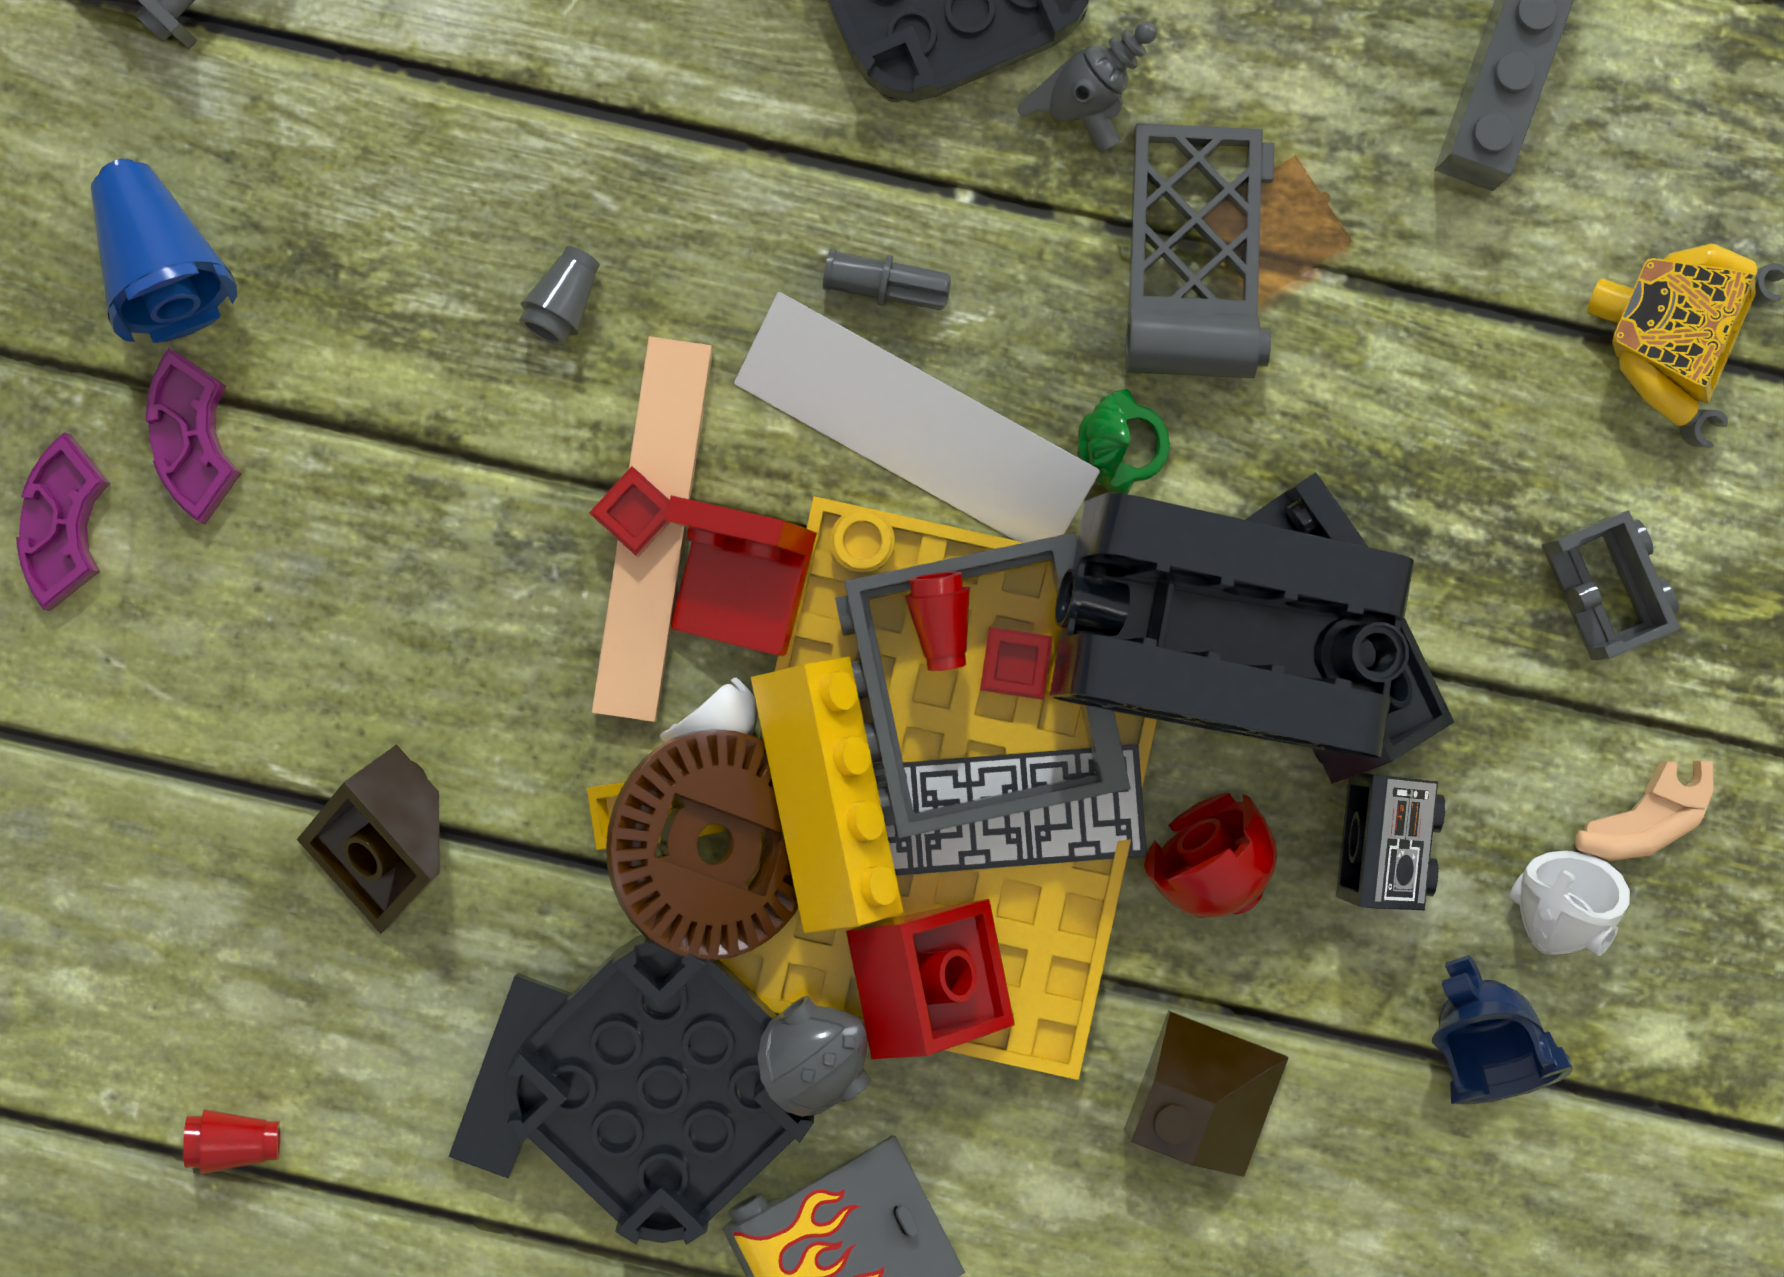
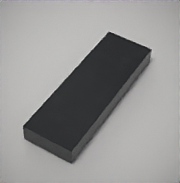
(483, 1133)

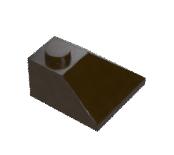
(379, 837)
(1204, 1096)

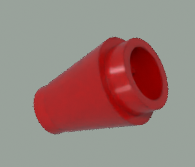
(940, 618)
(228, 1141)

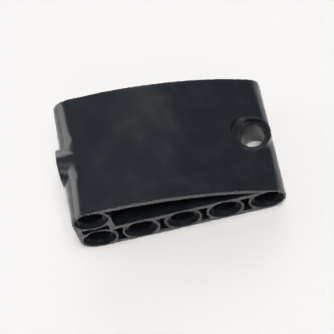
(1230, 625)

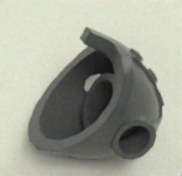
(813, 1058)

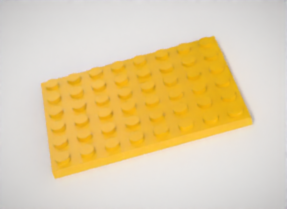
(1046, 917)

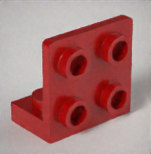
(740, 575)

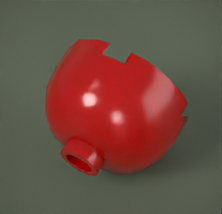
(1216, 858)

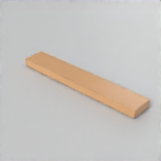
(646, 585)

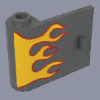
(846, 1225)

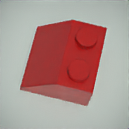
(930, 980)

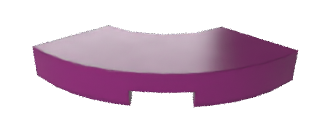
(185, 437)
(55, 521)

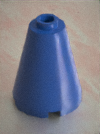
(153, 257)

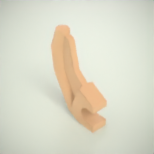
(1658, 818)

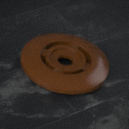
(678, 896)

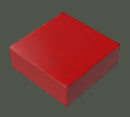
(633, 511)
(1016, 663)

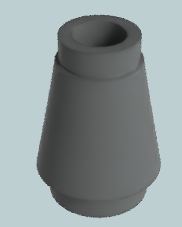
(560, 297)

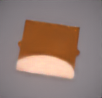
(1294, 227)

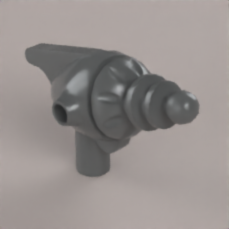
(1092, 85)

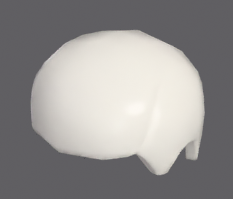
(726, 709)

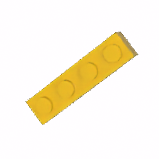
(827, 795)

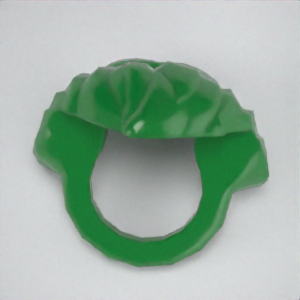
(1106, 437)

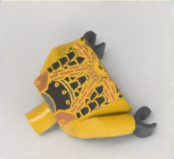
(1682, 327)

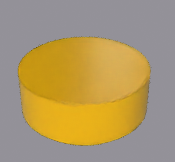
(862, 540)

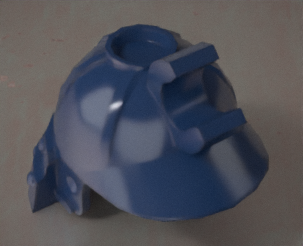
(1493, 1039)

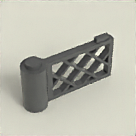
(1205, 332)

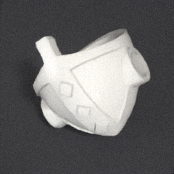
(1571, 902)

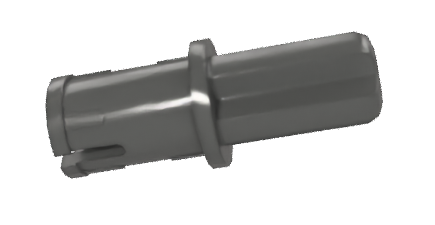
(886, 280)

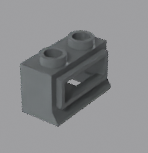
(1650, 596)

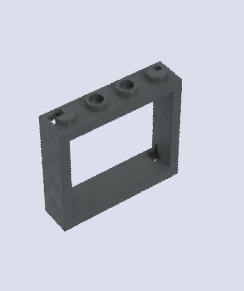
(882, 737)

